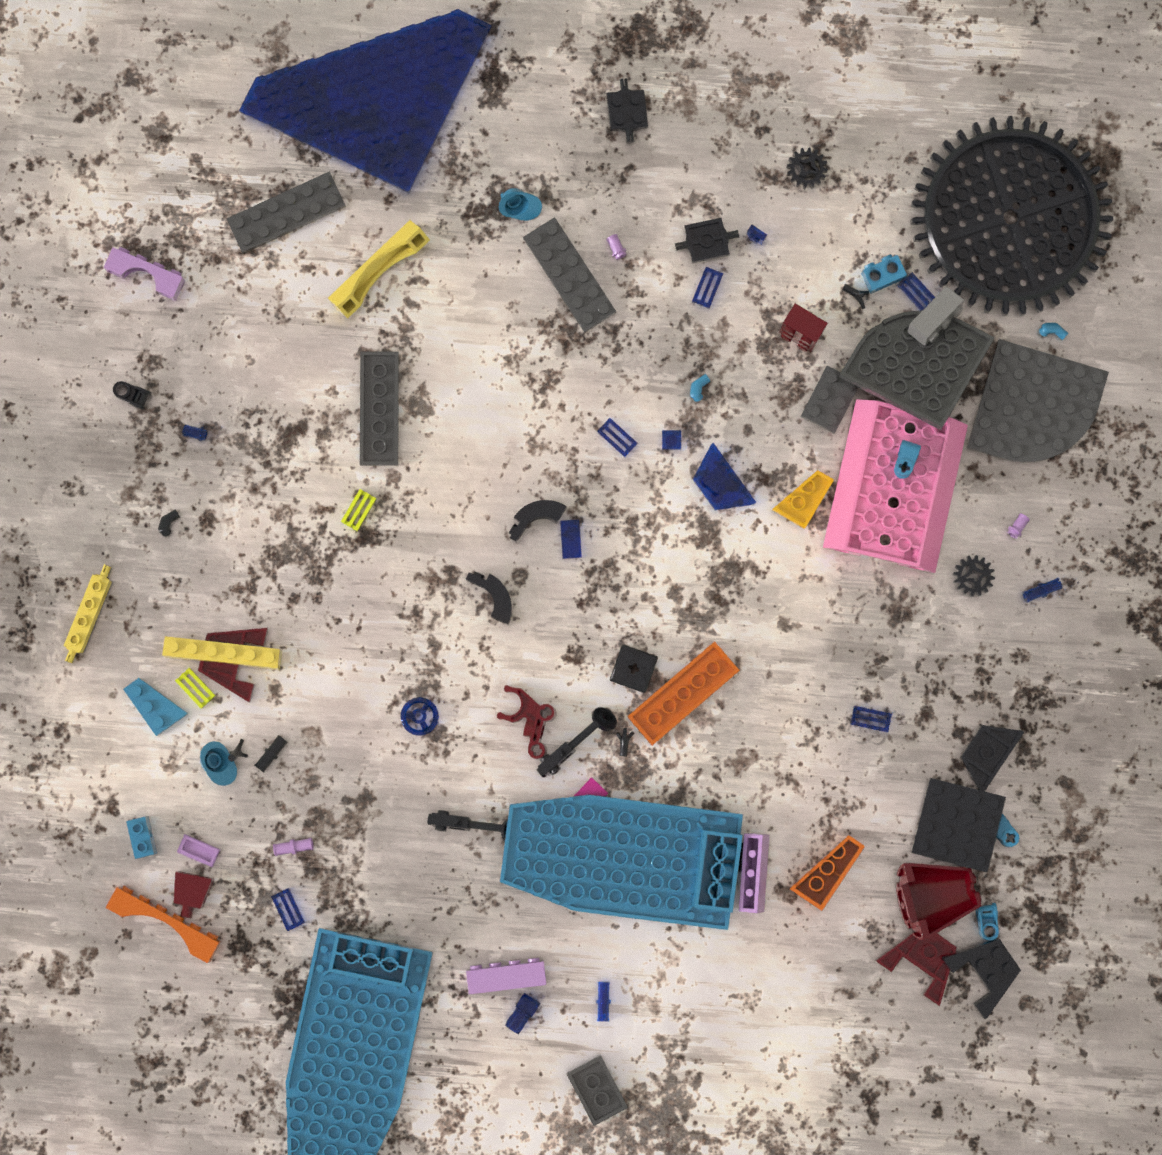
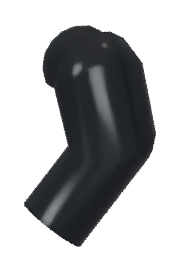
(164, 525)

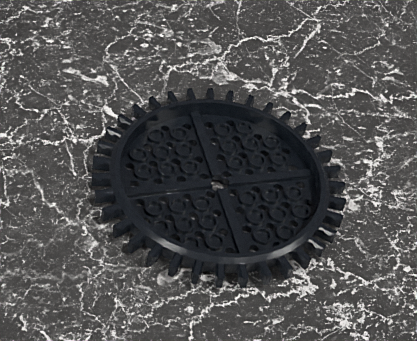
(1054, 158)

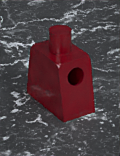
(191, 891)

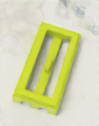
(353, 504)
(201, 683)

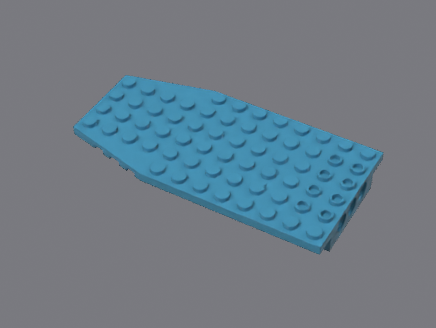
(626, 858)
(353, 1043)

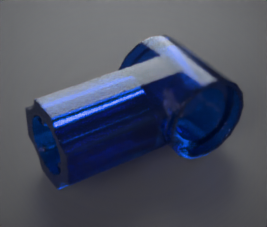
(524, 1010)

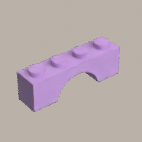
(122, 264)

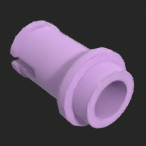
(616, 247)
(1018, 526)

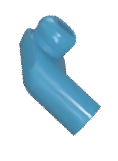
(1053, 328)
(696, 387)

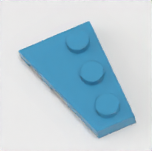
(153, 706)

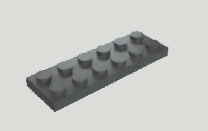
(286, 212)
(569, 274)
(379, 408)

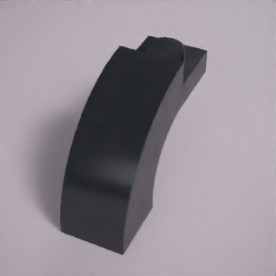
(536, 510)
(502, 602)

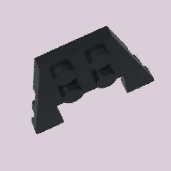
(994, 968)

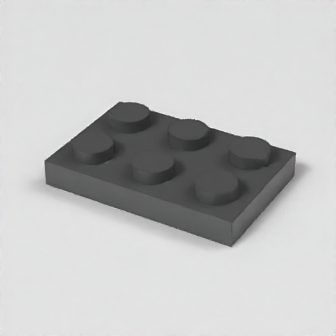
(829, 400)
(597, 1090)

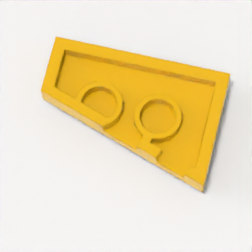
(805, 499)

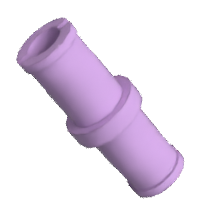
(293, 846)

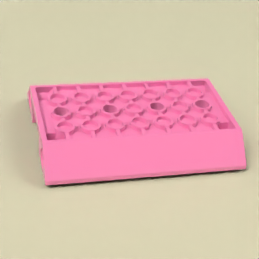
(868, 481)

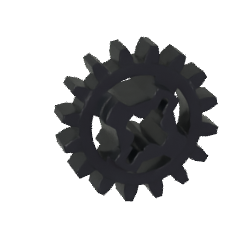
(800, 164)
(971, 566)

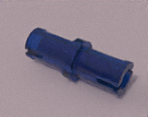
(1042, 590)
(603, 1001)

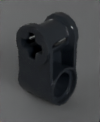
(135, 395)

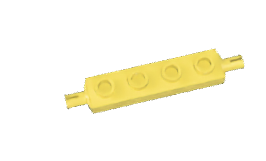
(87, 613)

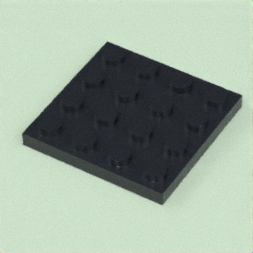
(959, 825)

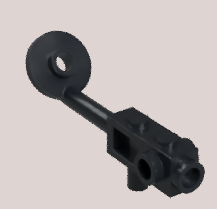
(602, 719)
(443, 821)

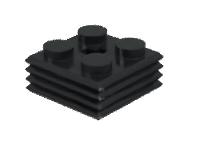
(645, 663)

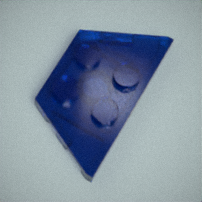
(734, 492)

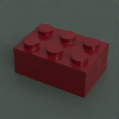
(802, 328)

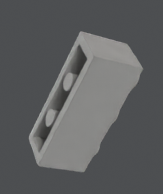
(936, 316)

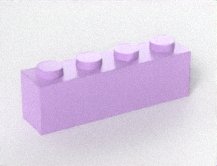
(754, 873)
(506, 977)

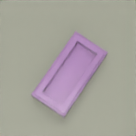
(198, 850)

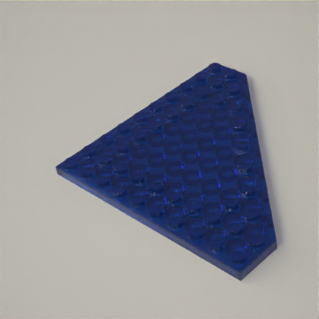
(377, 99)

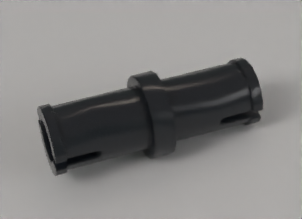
(271, 753)

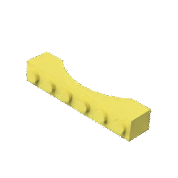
(401, 245)
(222, 652)

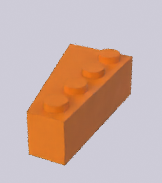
(825, 877)

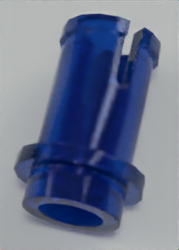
(195, 432)

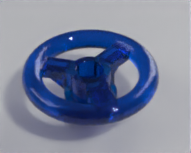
(425, 729)

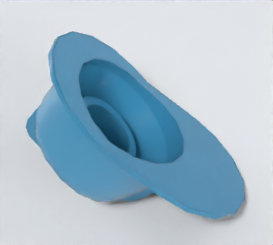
(519, 205)
(216, 763)

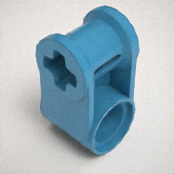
(907, 456)
(1006, 828)
(987, 919)

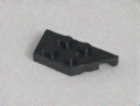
(988, 753)

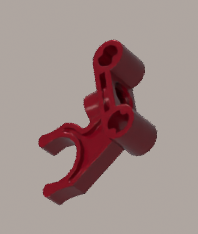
(535, 721)

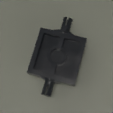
(627, 110)
(706, 240)

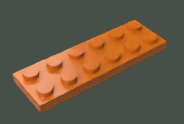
(683, 693)

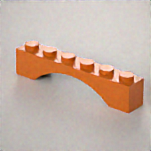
(199, 943)

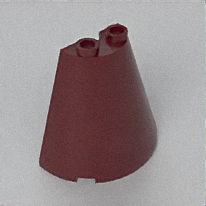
(935, 896)

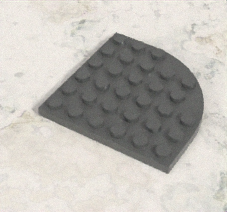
(915, 376)
(1034, 404)

